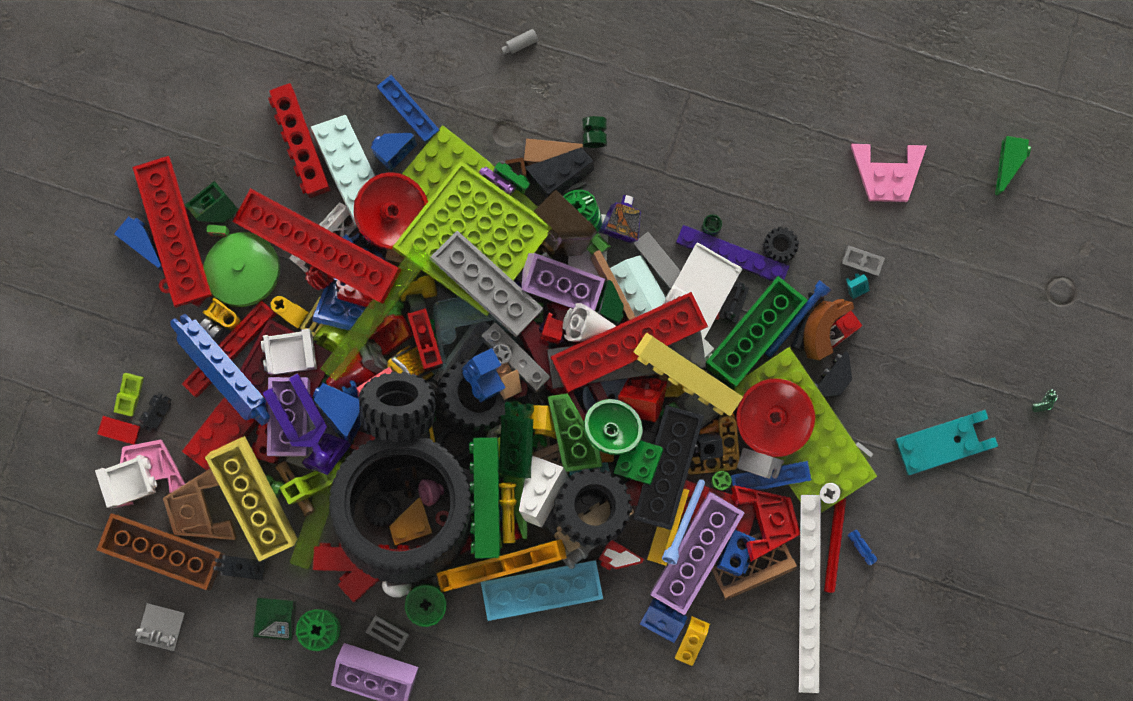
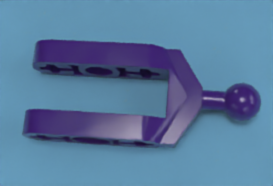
(309, 439)

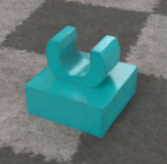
(857, 286)

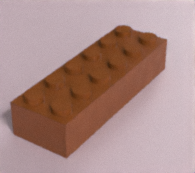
(160, 551)

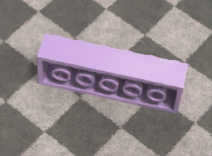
(697, 552)

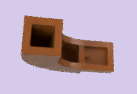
(818, 327)

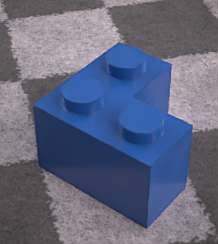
(483, 375)

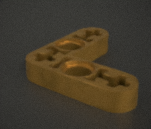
(727, 451)

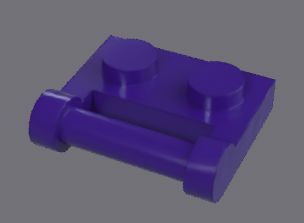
(334, 447)

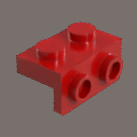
(391, 333)

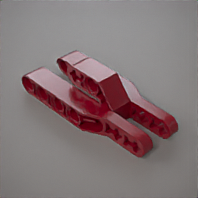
(538, 348)

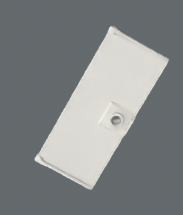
(709, 280)

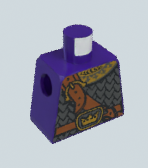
(622, 221)

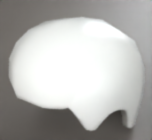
(395, 589)

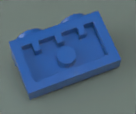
(663, 620)

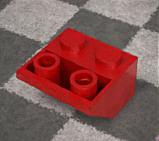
(644, 396)

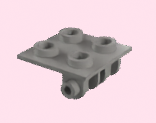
(160, 627)

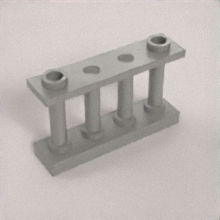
(528, 369)

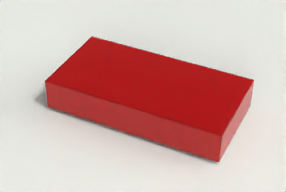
(119, 430)

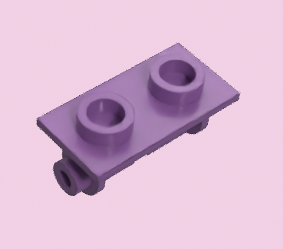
(497, 180)

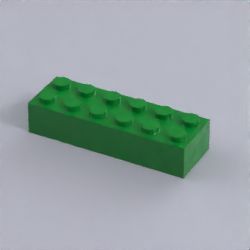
(755, 333)
(486, 497)

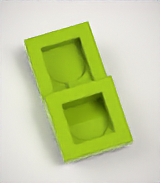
(129, 394)

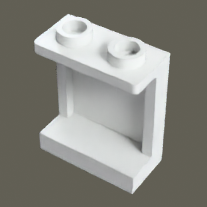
(289, 352)
(126, 481)

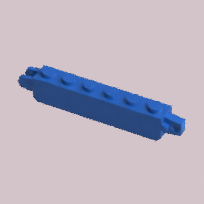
(220, 370)

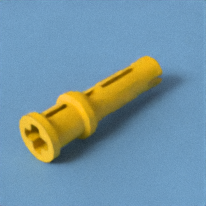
(508, 502)

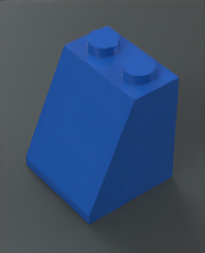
(339, 411)

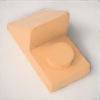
(510, 380)

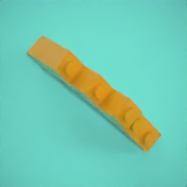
(501, 566)

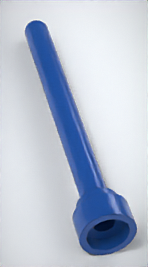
(820, 290)

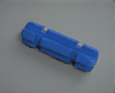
(862, 547)

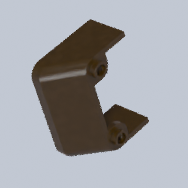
(567, 228)

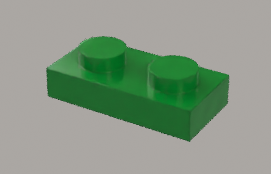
(507, 173)

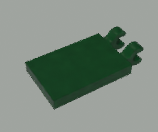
(516, 440)

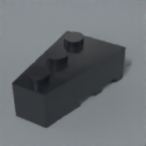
(560, 171)

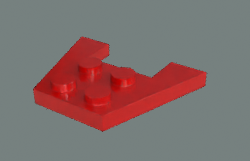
(774, 517)

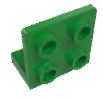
(639, 463)

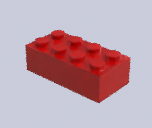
(219, 429)

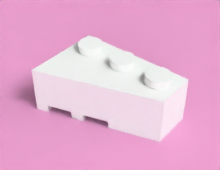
(541, 490)

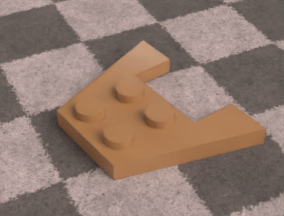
(190, 512)

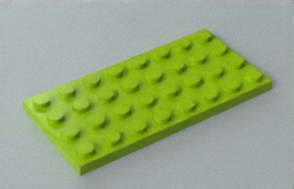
(830, 449)

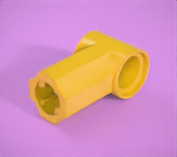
(423, 285)

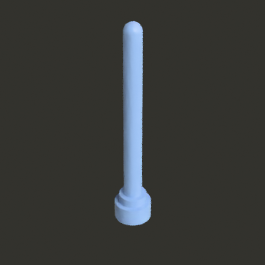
(671, 555)

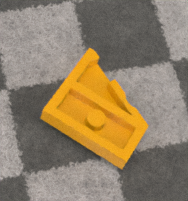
(411, 524)

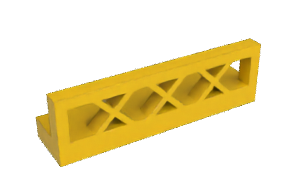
(663, 537)

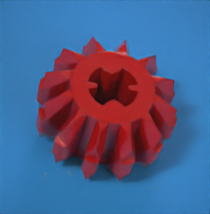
(318, 278)

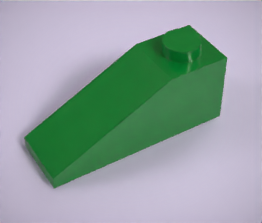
(1012, 156)

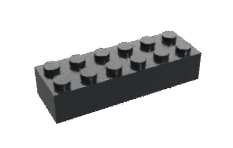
(678, 438)

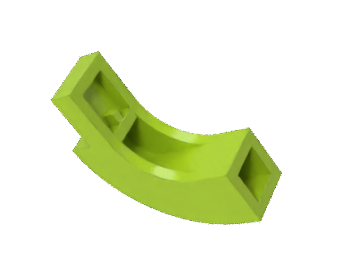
(308, 485)

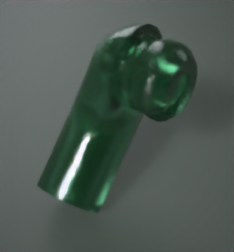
(1047, 403)

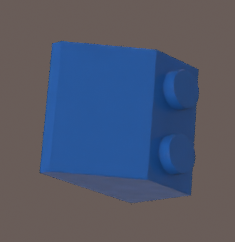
(393, 148)

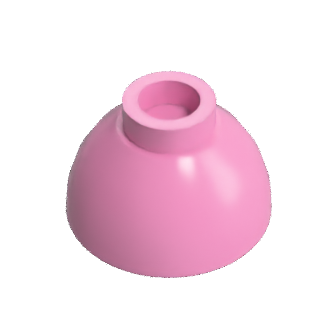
(430, 491)

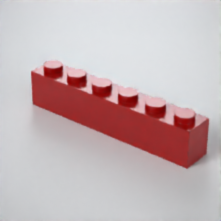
(335, 559)

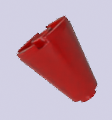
(354, 372)

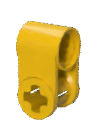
(291, 312)
(220, 313)

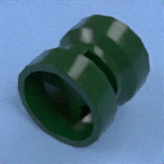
(714, 222)

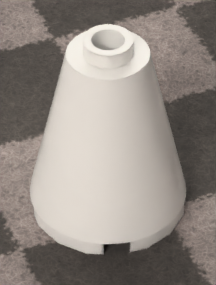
(584, 323)

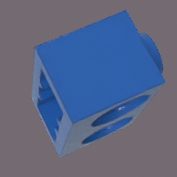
(732, 551)

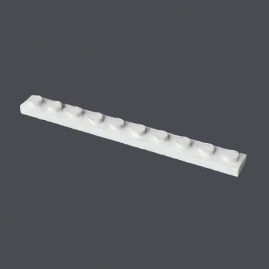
(810, 594)

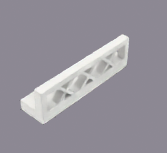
(331, 223)

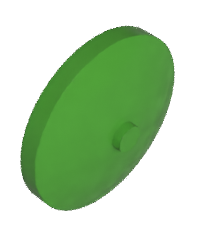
(242, 269)

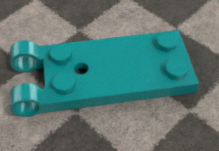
(937, 444)

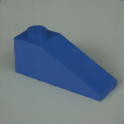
(139, 239)

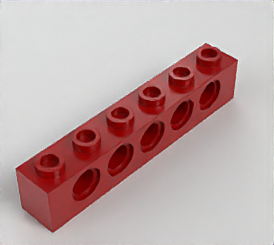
(286, 95)

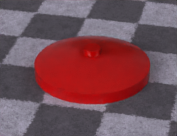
(387, 208)
(776, 417)

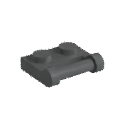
(373, 357)

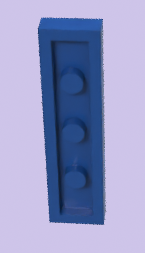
(408, 108)
(788, 475)

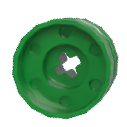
(586, 205)
(417, 613)
(328, 635)

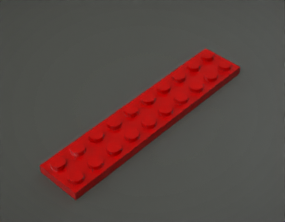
(317, 246)

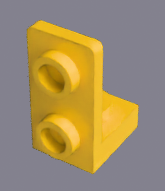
(692, 641)

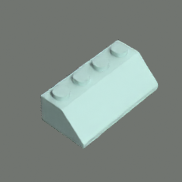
(638, 285)

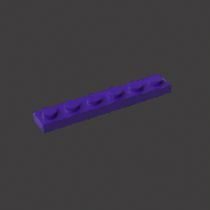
(742, 257)

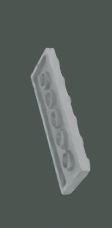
(486, 283)

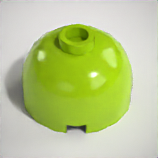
(329, 337)

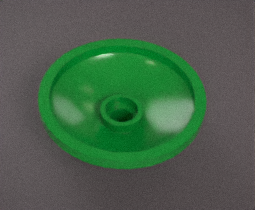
(614, 417)

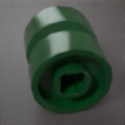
(594, 132)

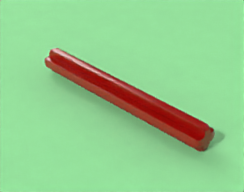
(834, 548)

